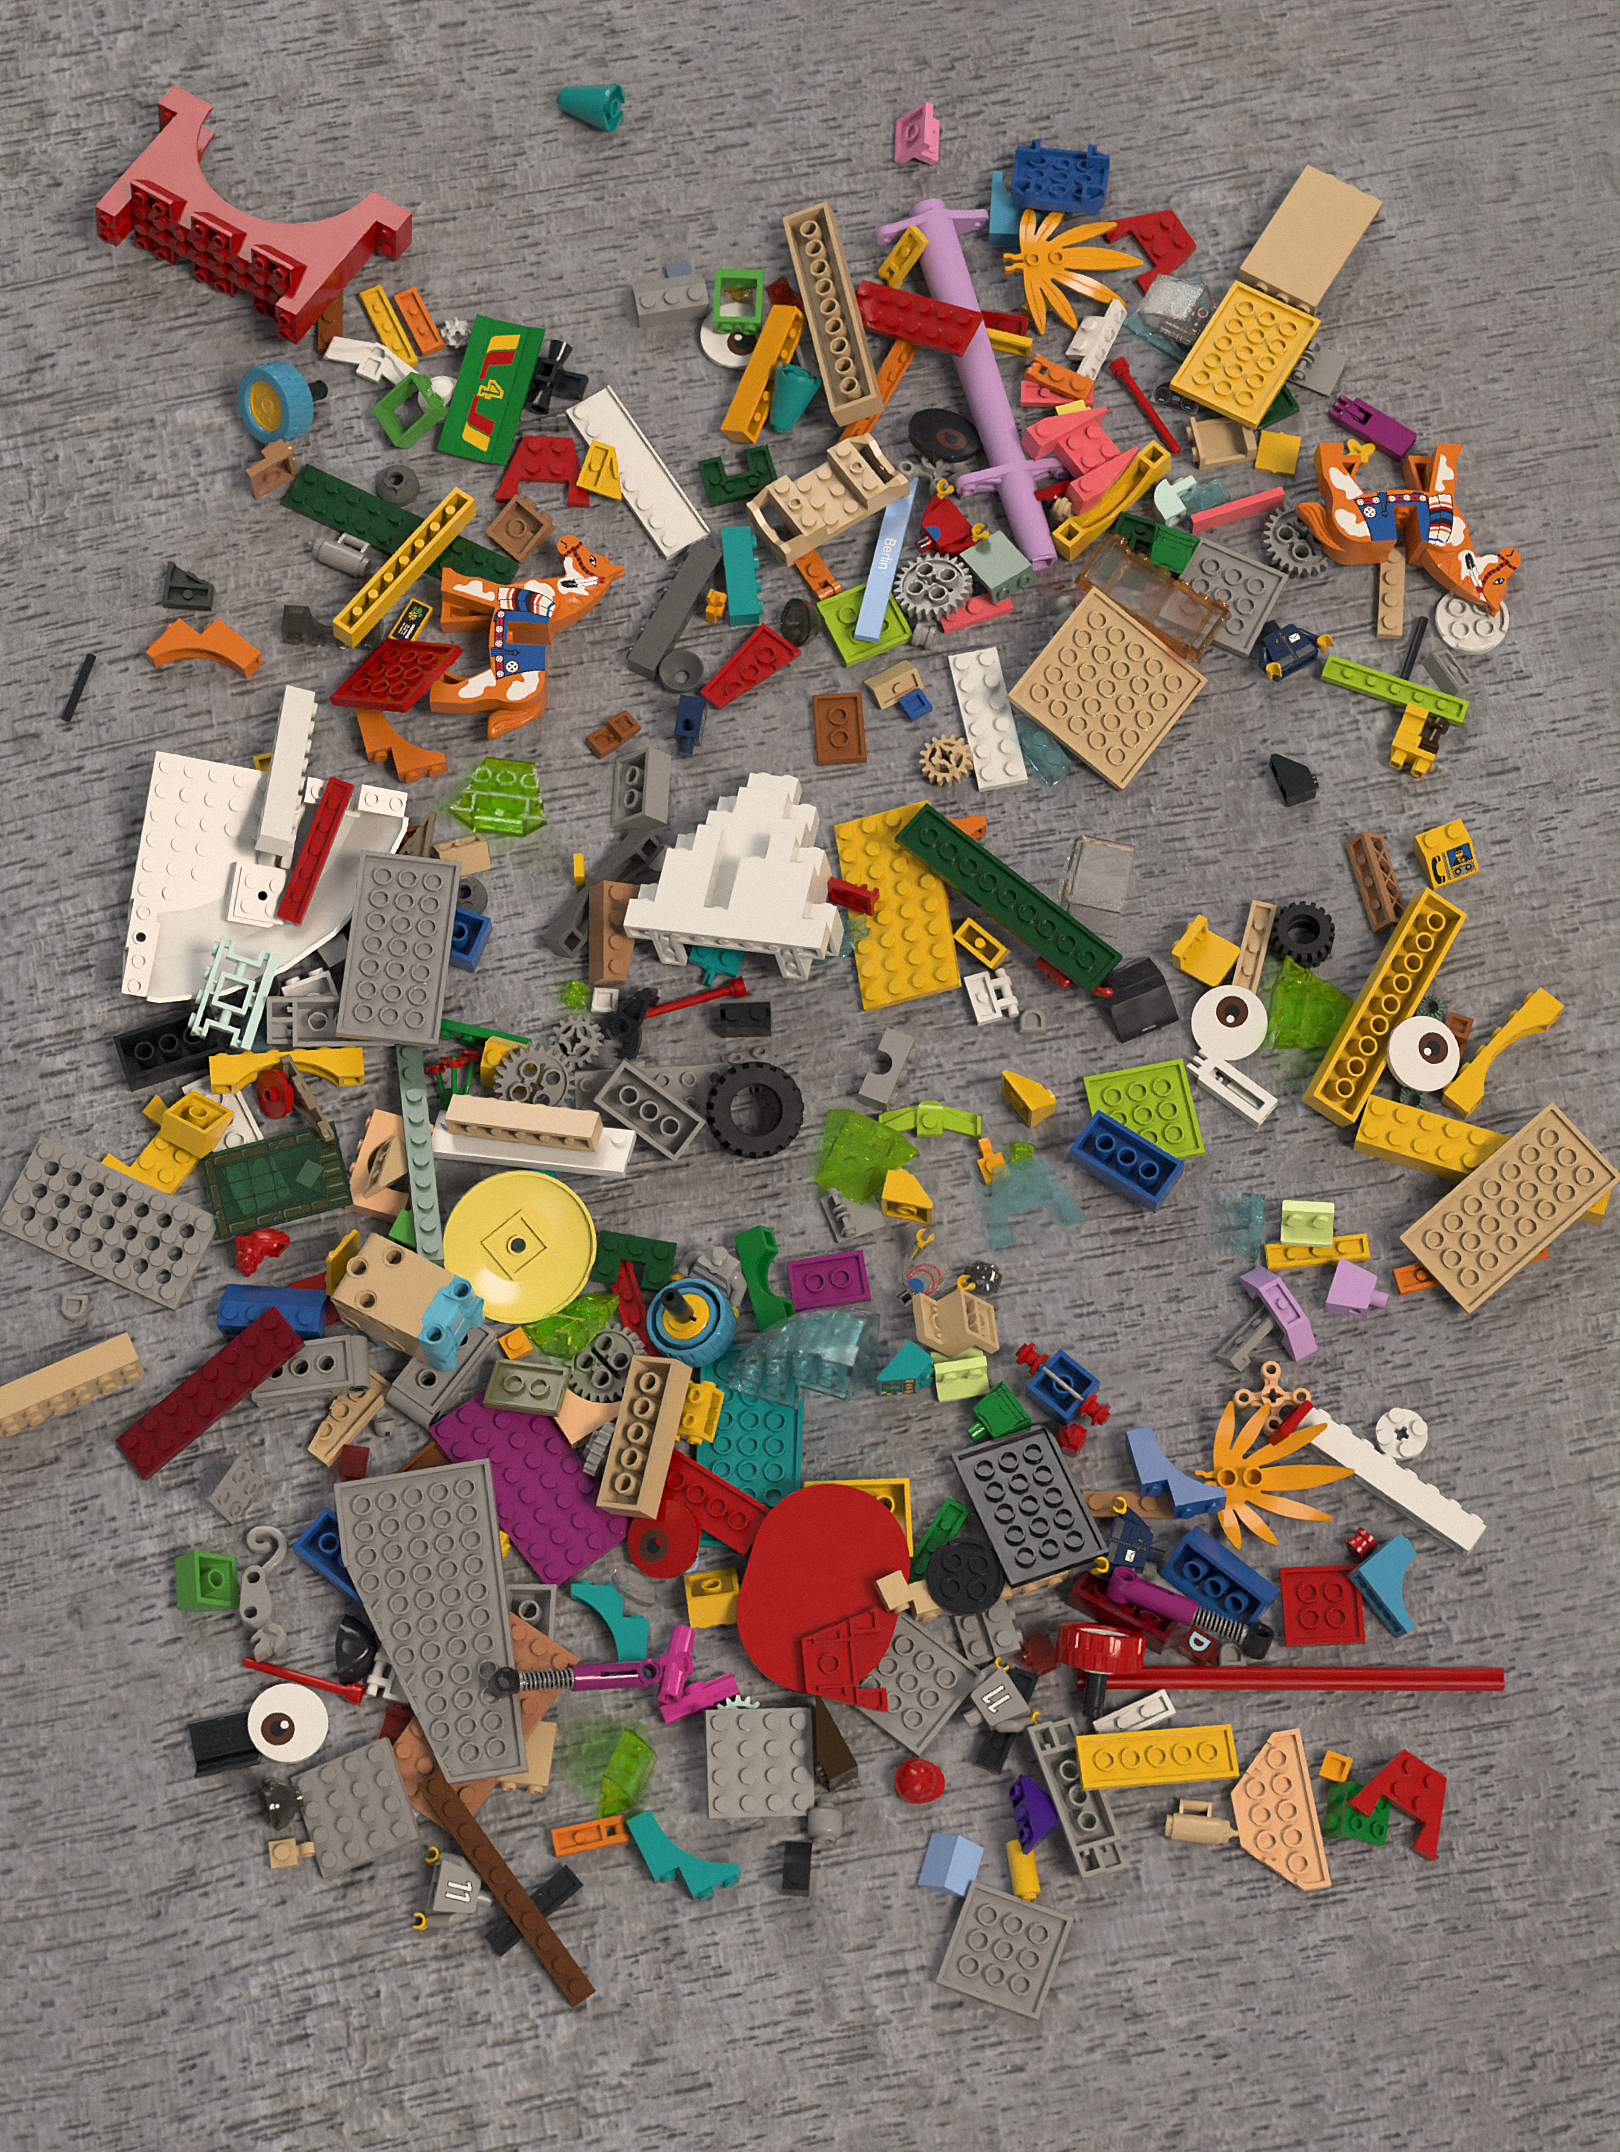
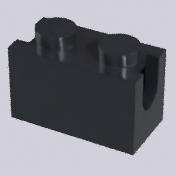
(745, 1019)

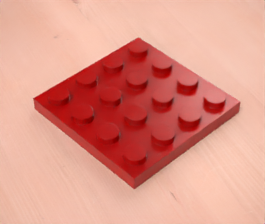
(396, 675)

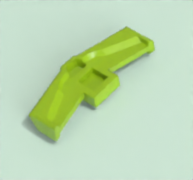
(931, 1119)

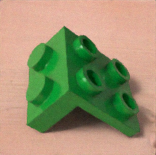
(1345, 1822)

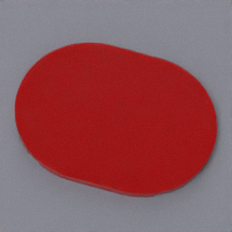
(814, 1570)

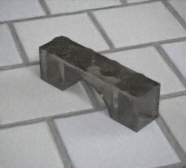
(301, 627)

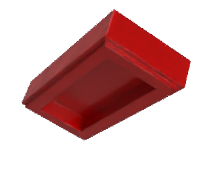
(1290, 1422)

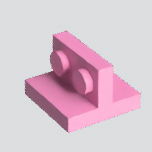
(917, 135)

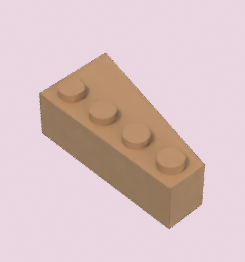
(608, 943)

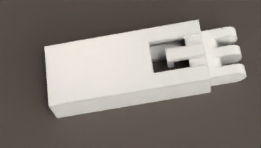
(1239, 1095)

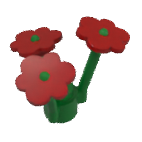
(454, 1062)

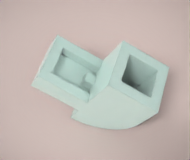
(1166, 505)

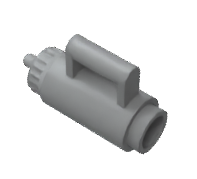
(341, 556)

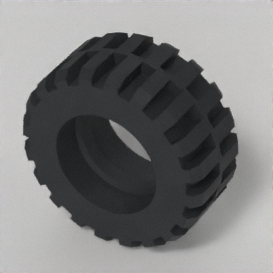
(789, 1117)

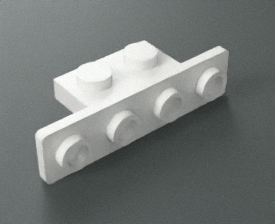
(1095, 339)

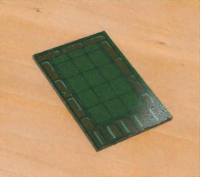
(275, 1181)

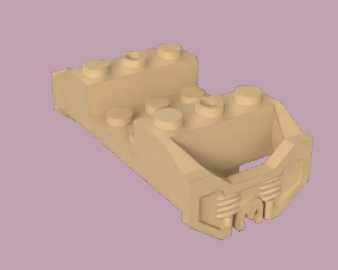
(827, 498)

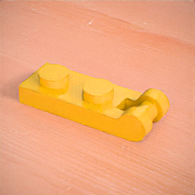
(903, 257)

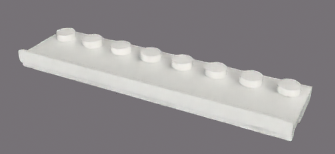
(643, 476)
(609, 1159)

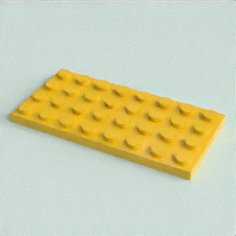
(911, 929)

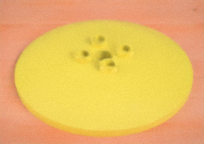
(555, 1253)

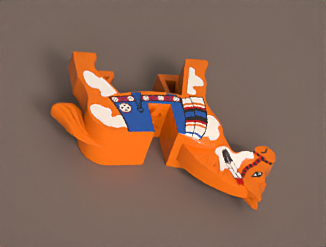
(1364, 526)
(516, 613)

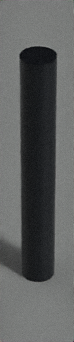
(1414, 648)
(78, 687)

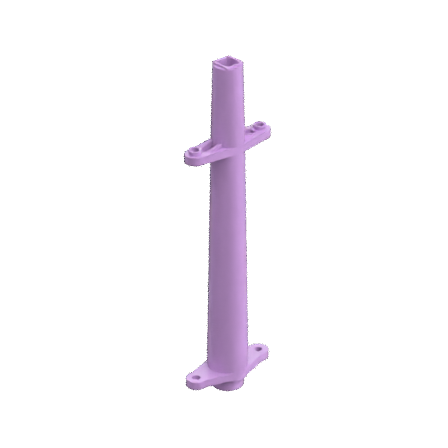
(981, 381)

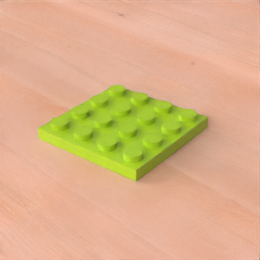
(1152, 1103)

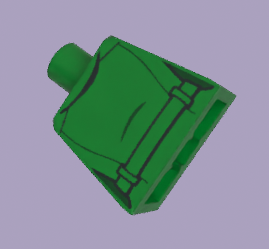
(1171, 548)
(998, 1415)

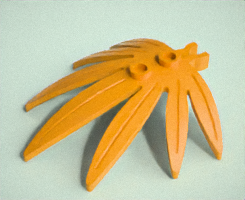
(1048, 260)
(1245, 1479)

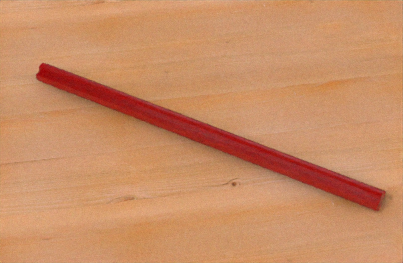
(1307, 1678)

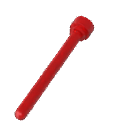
(1120, 369)
(734, 988)
(352, 1693)

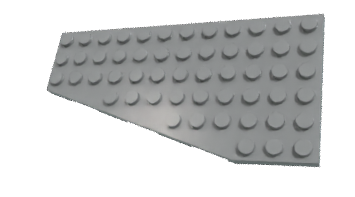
(436, 1594)

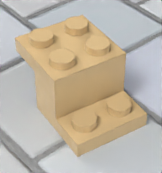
(955, 1323)

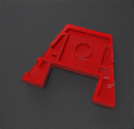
(1160, 238)
(544, 461)
(831, 1663)
(1412, 1789)

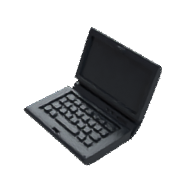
(1139, 999)
(222, 1744)

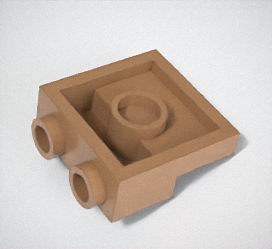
(273, 470)
(521, 527)

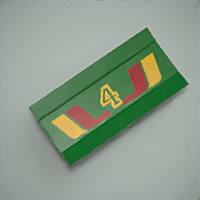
(491, 390)

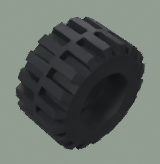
(1306, 917)

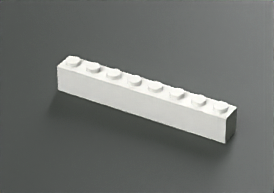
(285, 771)
(1394, 1485)

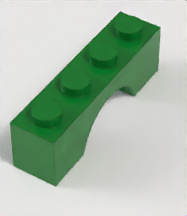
(756, 1251)

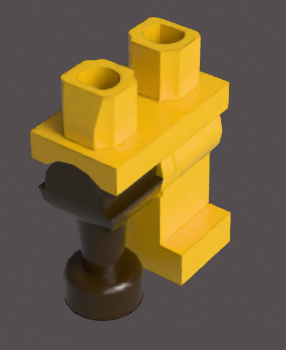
(1413, 748)

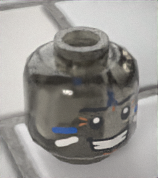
(985, 1276)

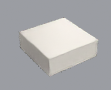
(605, 1001)

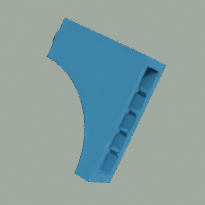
(1005, 217)
(1381, 1580)

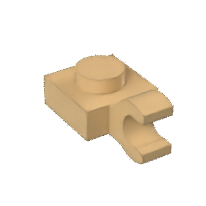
(286, 1853)

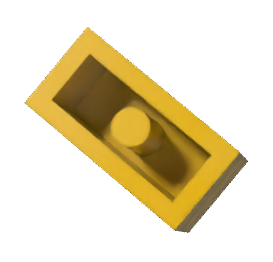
(981, 943)

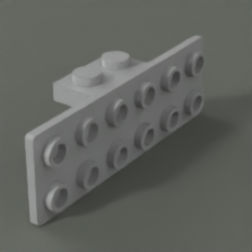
(687, 1082)

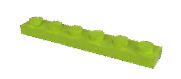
(1394, 689)

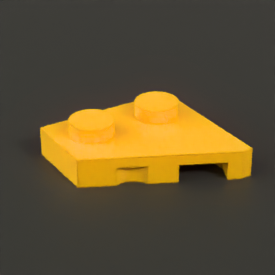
(601, 471)

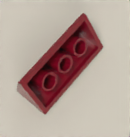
(1091, 1599)

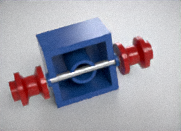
(1062, 1387)

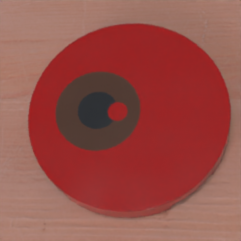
(665, 1545)

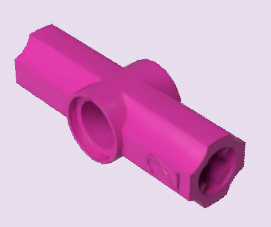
(676, 1664)
(700, 1697)

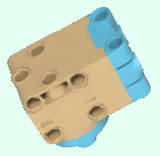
(407, 1302)

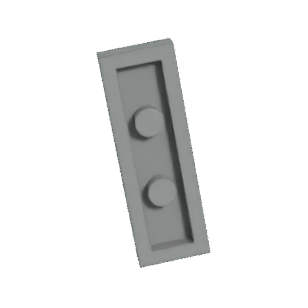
(1251, 1333)

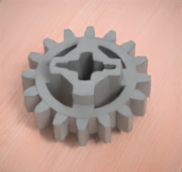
(577, 1032)
(598, 1449)

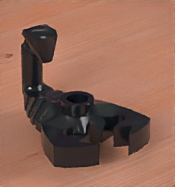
(628, 1021)

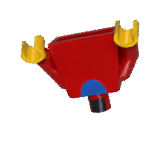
(945, 526)

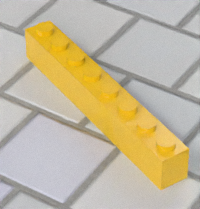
(404, 568)

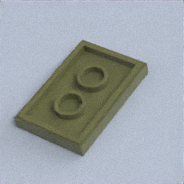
(527, 1387)

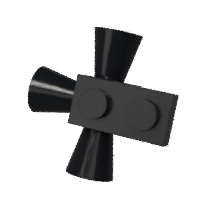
(551, 378)

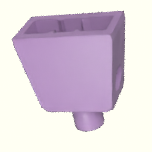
(1353, 1291)

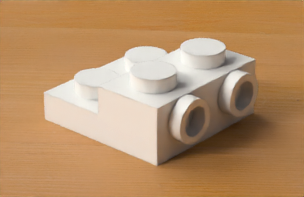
(318, 984)

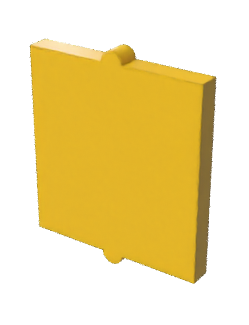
(1277, 453)

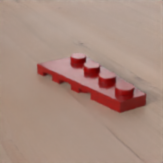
(753, 662)

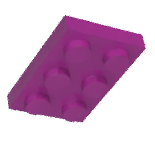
(828, 1281)

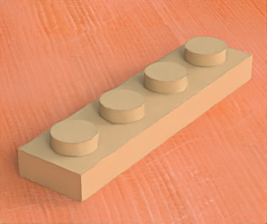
(1391, 595)
(1254, 945)

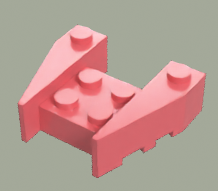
(1083, 451)

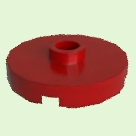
(274, 1093)

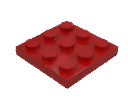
(1321, 1606)

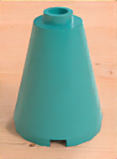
(594, 104)
(791, 395)

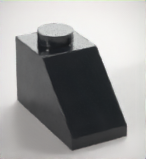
(1293, 780)
(797, 1869)

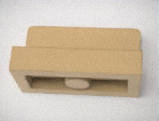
(894, 683)
(469, 850)

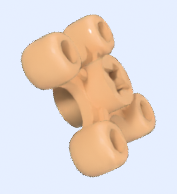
(1270, 1389)

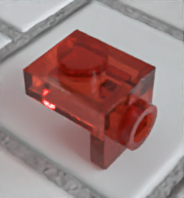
(781, 294)

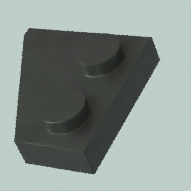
(186, 591)

